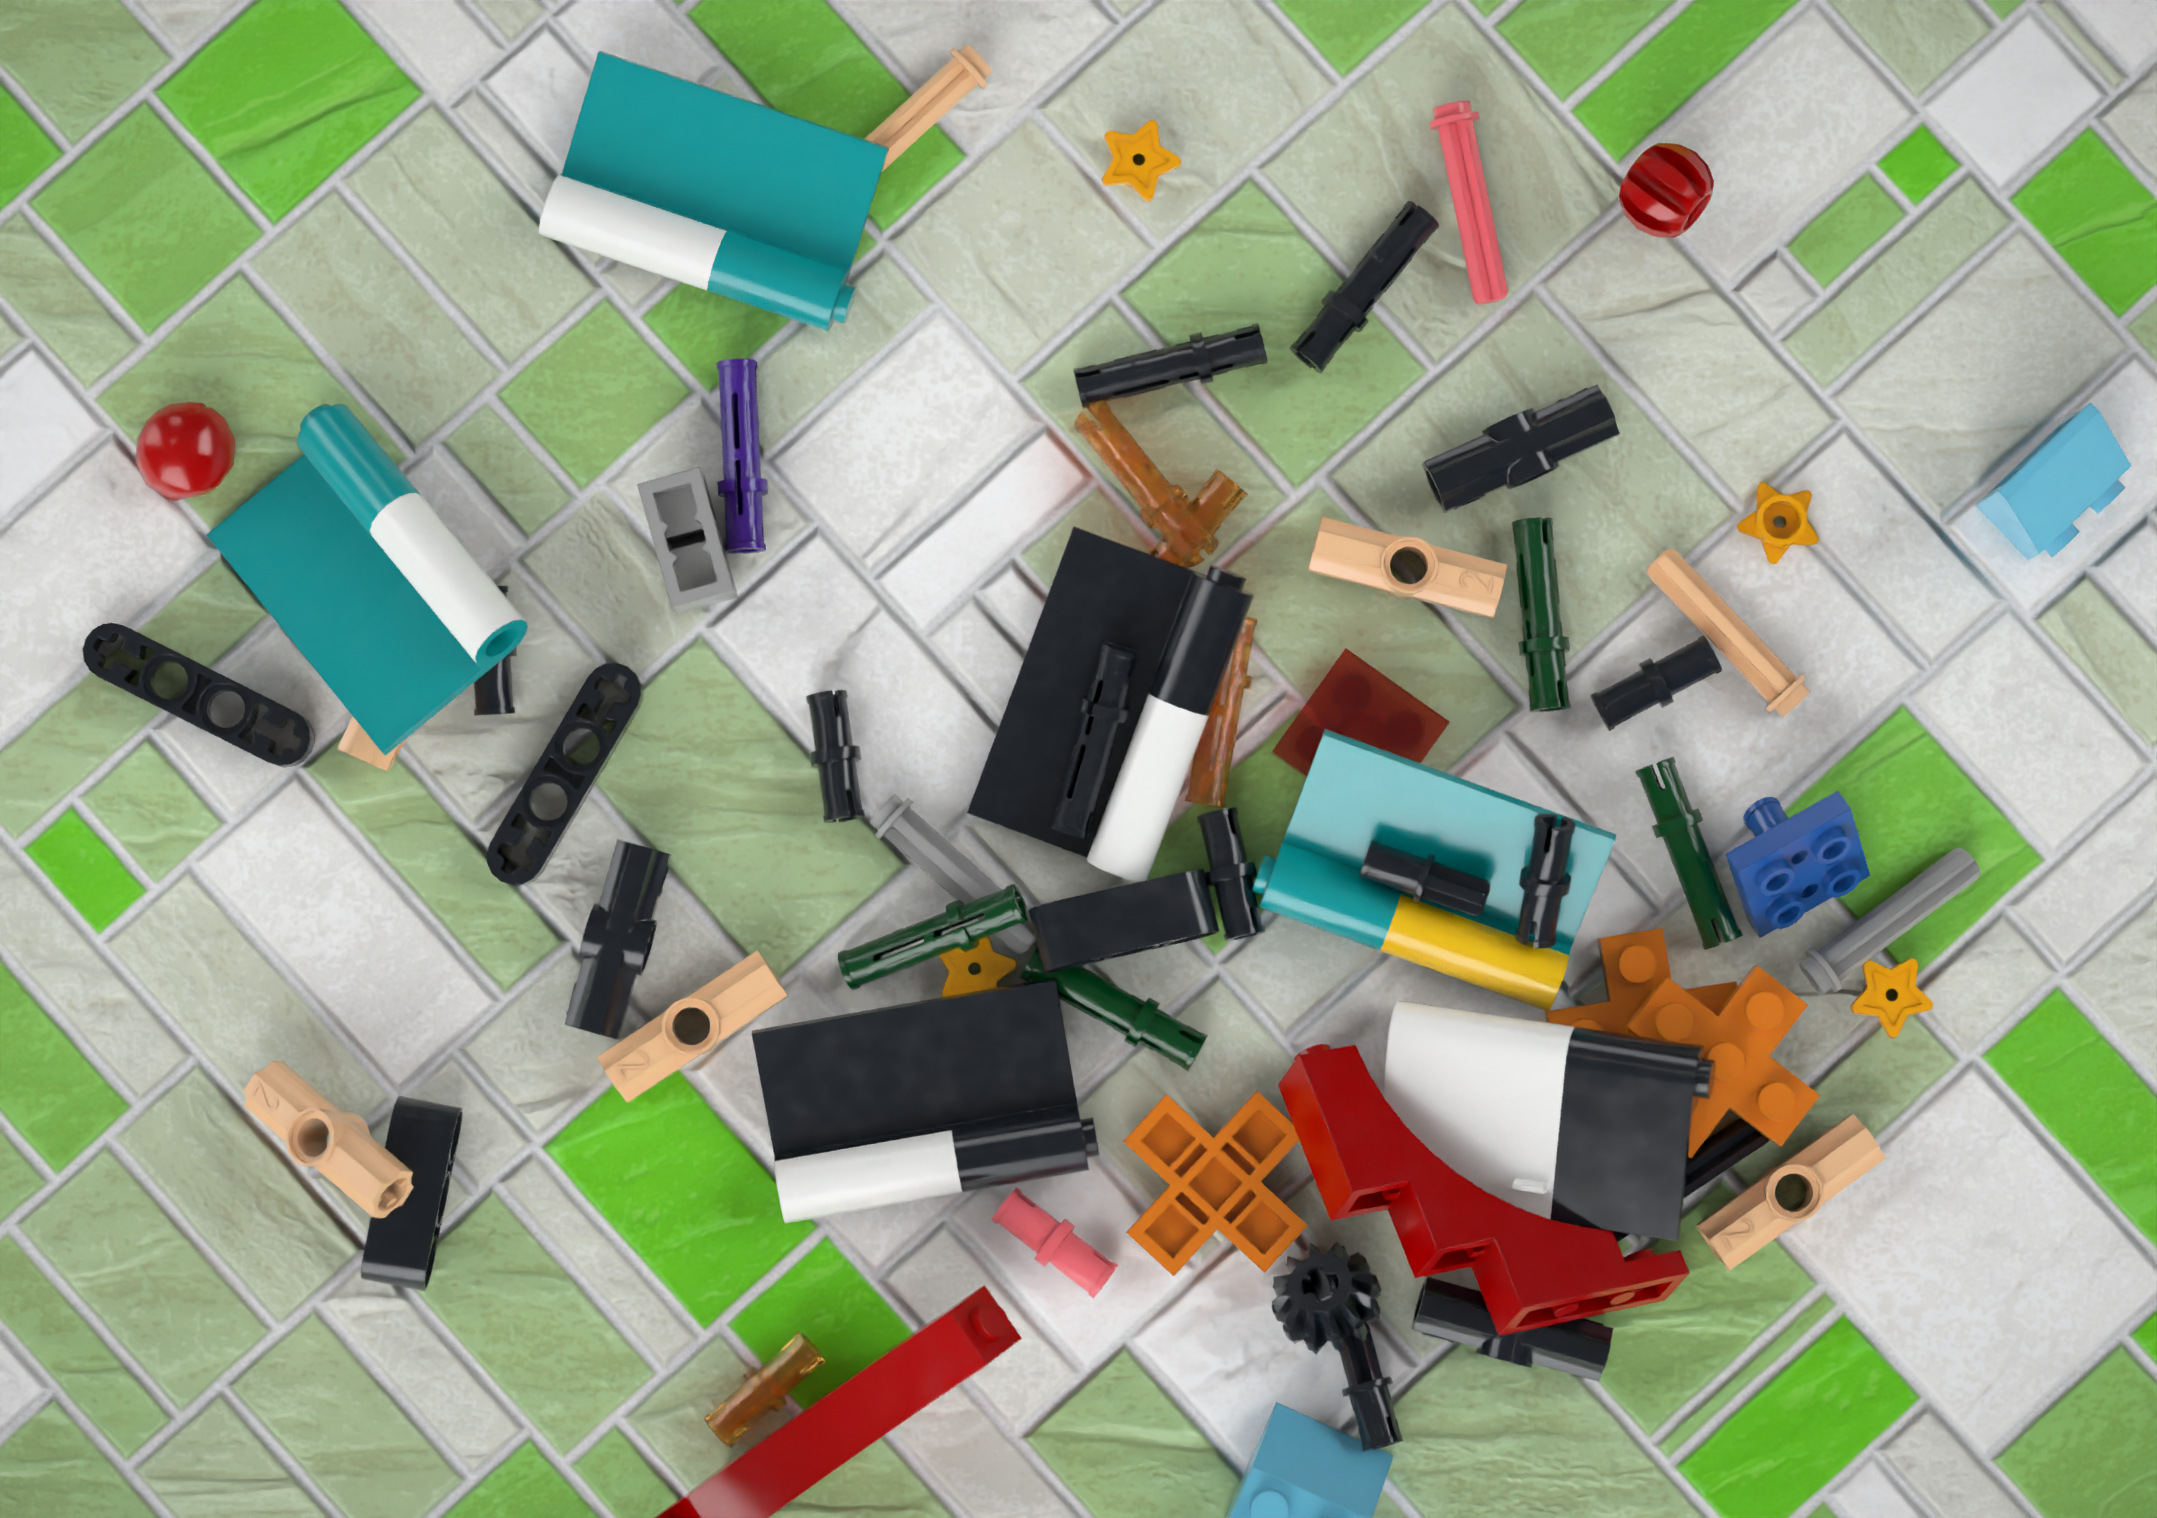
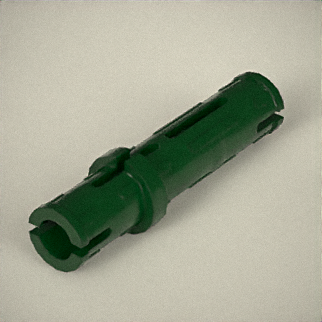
(1542, 625)
(1688, 852)
(1000, 910)
(1124, 1012)

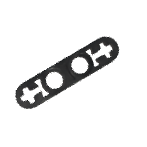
(201, 690)
(558, 770)

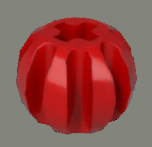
(1666, 190)

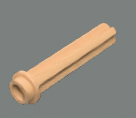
(931, 102)
(1728, 632)

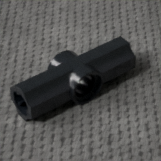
(1520, 448)
(617, 939)
(1463, 1317)

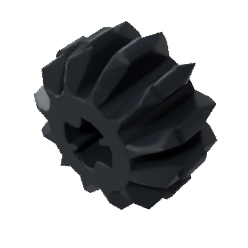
(1319, 1276)

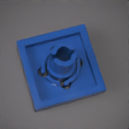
(1796, 860)

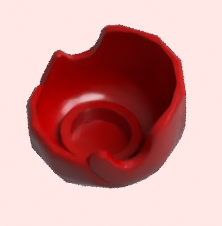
(185, 450)

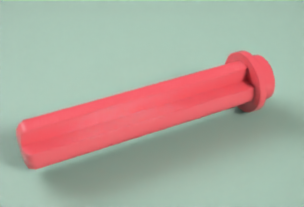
(1471, 200)

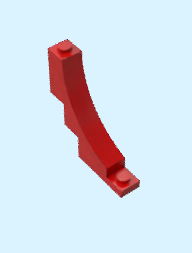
(1525, 1264)
(854, 1413)

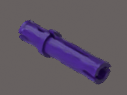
(741, 457)

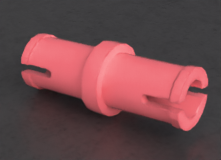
(1054, 1242)

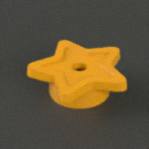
(1140, 177)
(1793, 510)
(993, 968)
(1874, 1001)

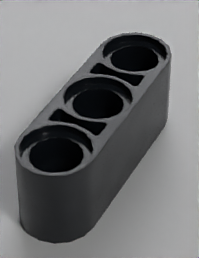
(1123, 920)
(405, 1242)

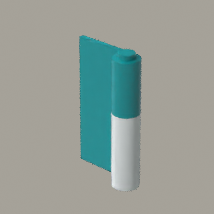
(715, 192)
(368, 580)

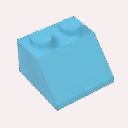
(2057, 483)
(1309, 1472)

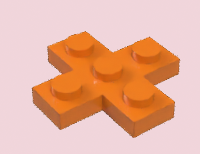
(1631, 971)
(1741, 1044)
(1215, 1183)

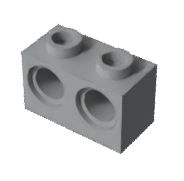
(687, 540)

